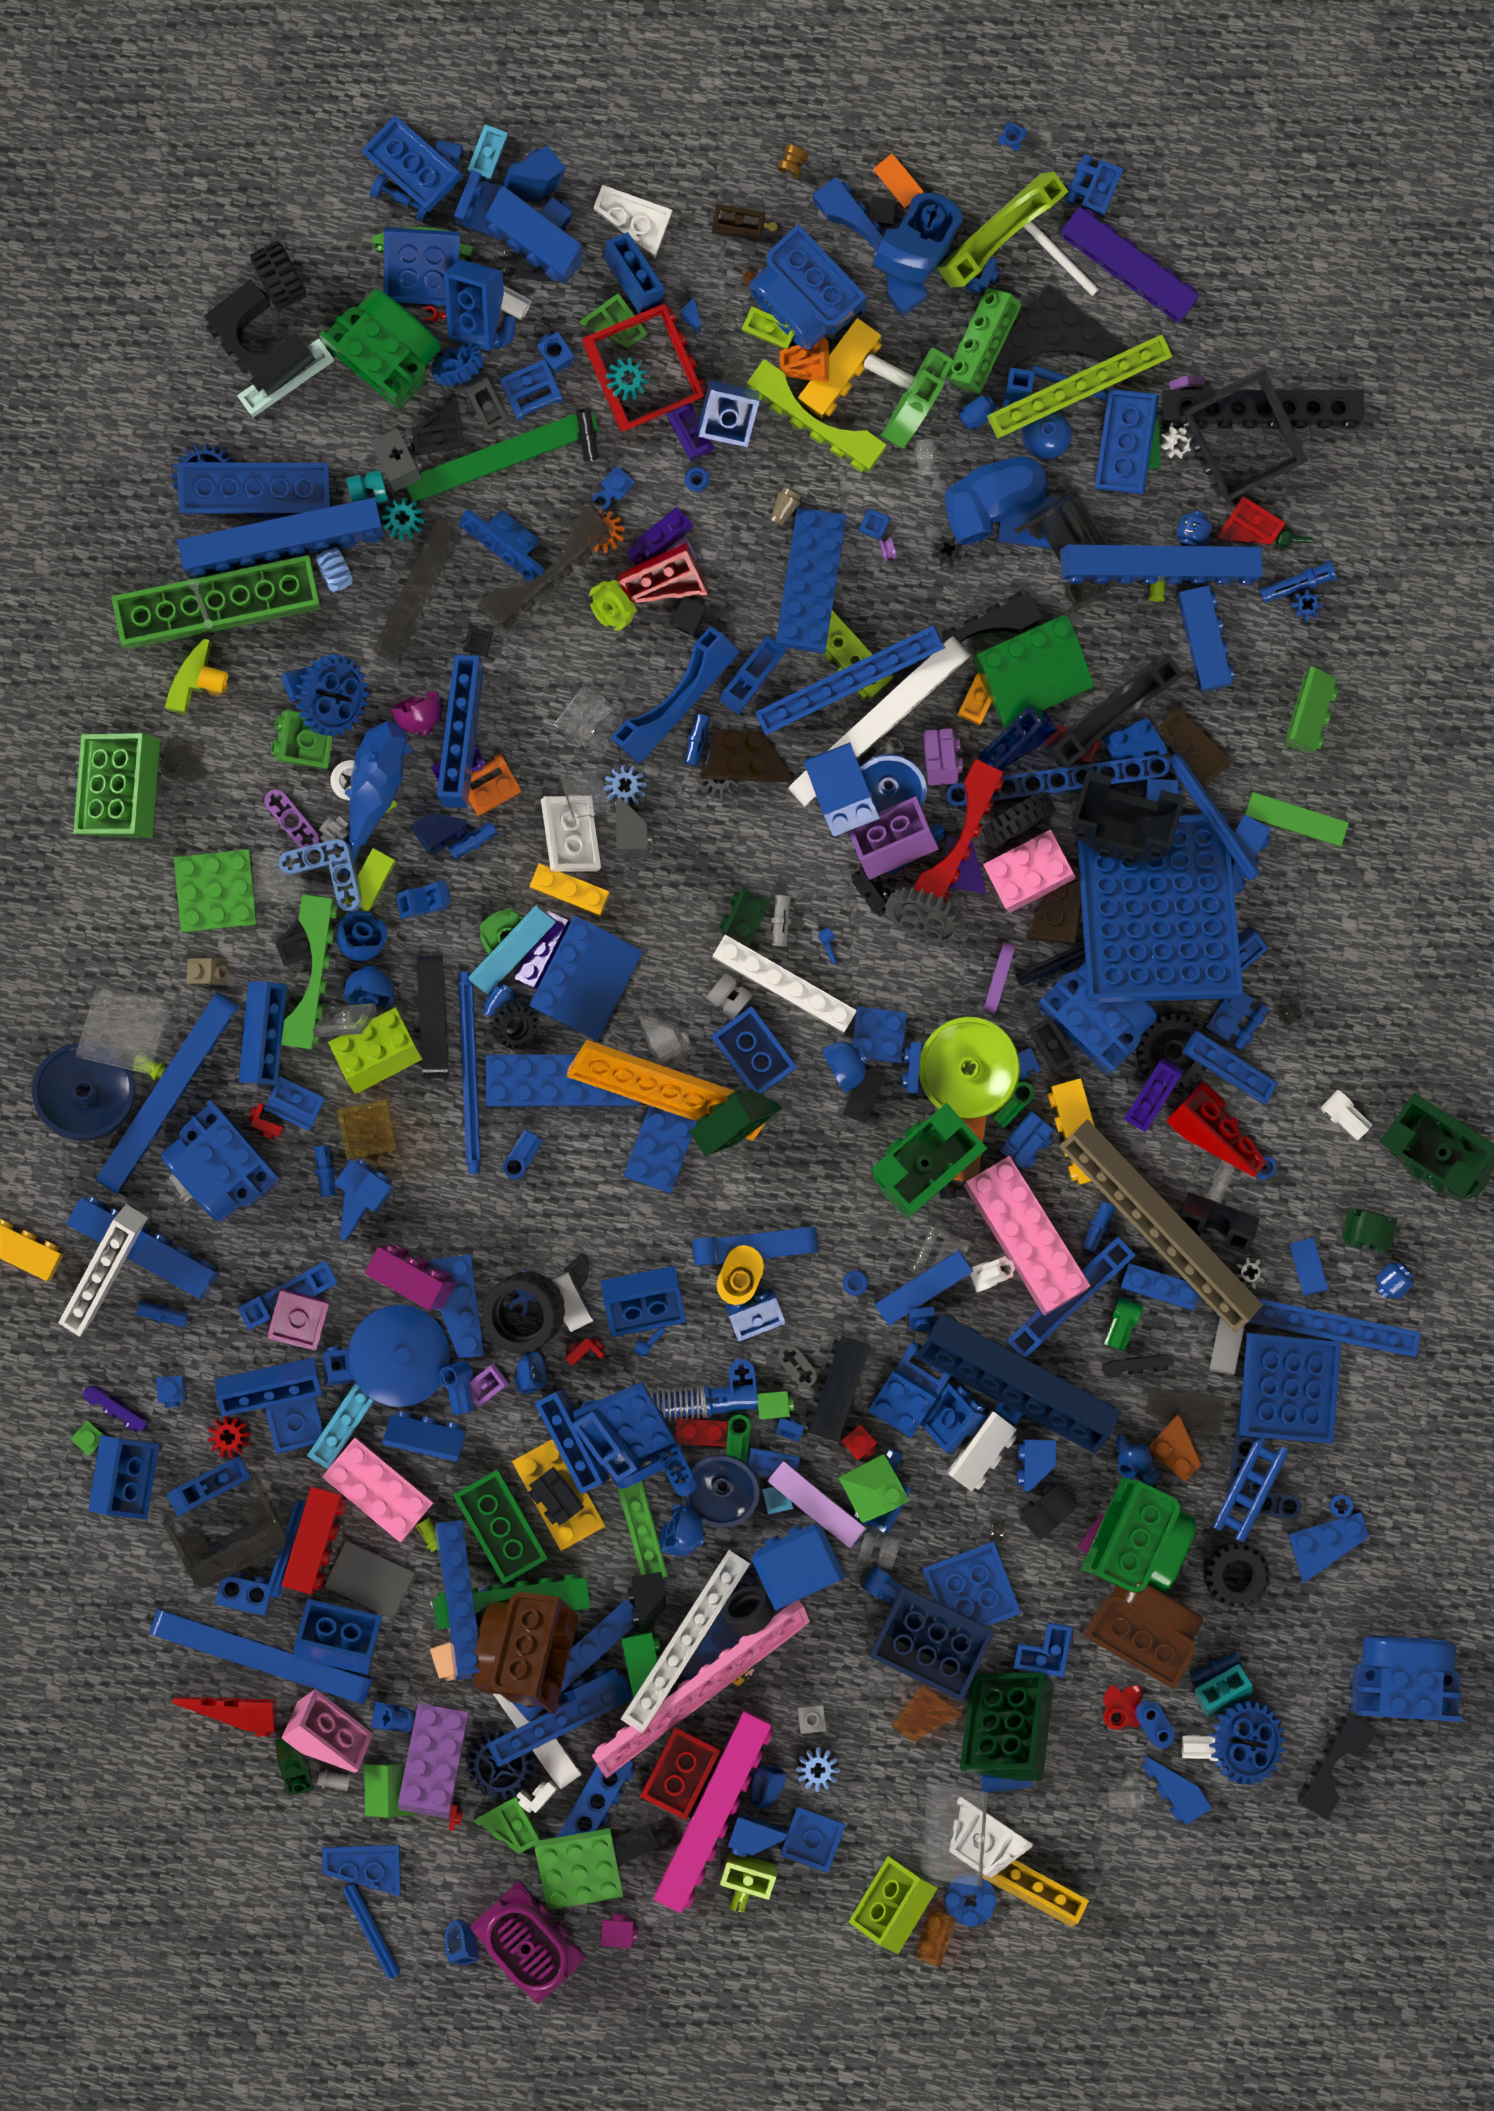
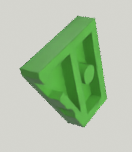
(611, 313)
(510, 1824)

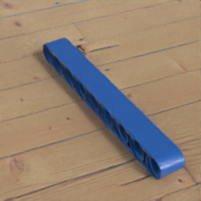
(1068, 774)
(166, 1092)
(260, 1656)

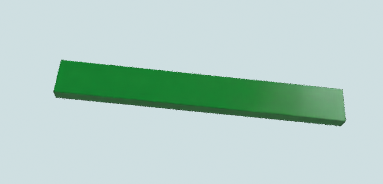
(496, 458)

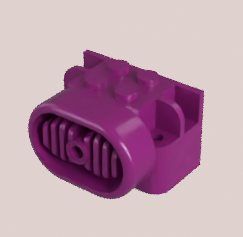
(518, 1921)

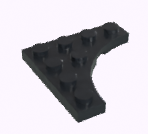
(1054, 326)

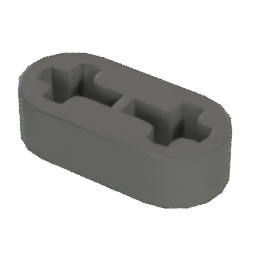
(802, 1361)

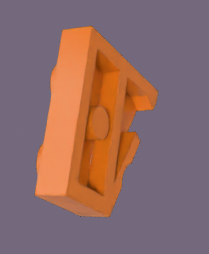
(806, 364)

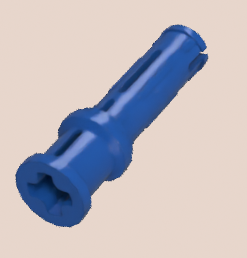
(1268, 593)

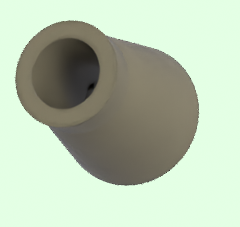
(785, 505)

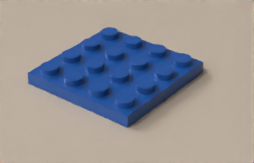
(1290, 1388)

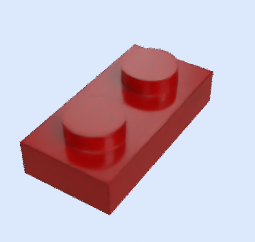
(701, 1432)

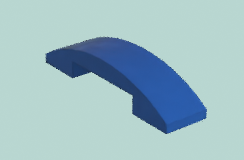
(309, 1283)

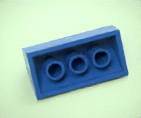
(534, 236)

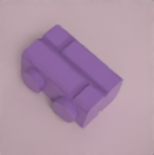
(941, 756)

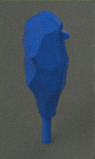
(374, 780)

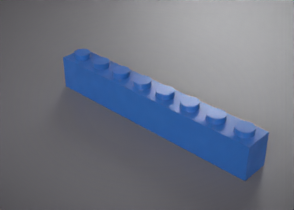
(1160, 564)

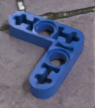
(659, 1462)

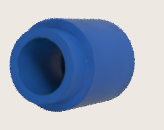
(976, 412)
(497, 997)

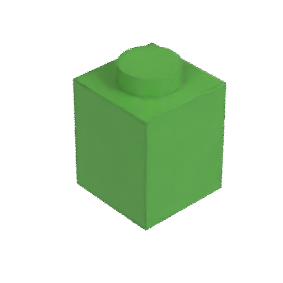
(774, 1405)

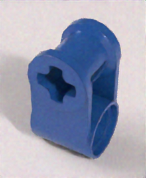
(392, 1717)

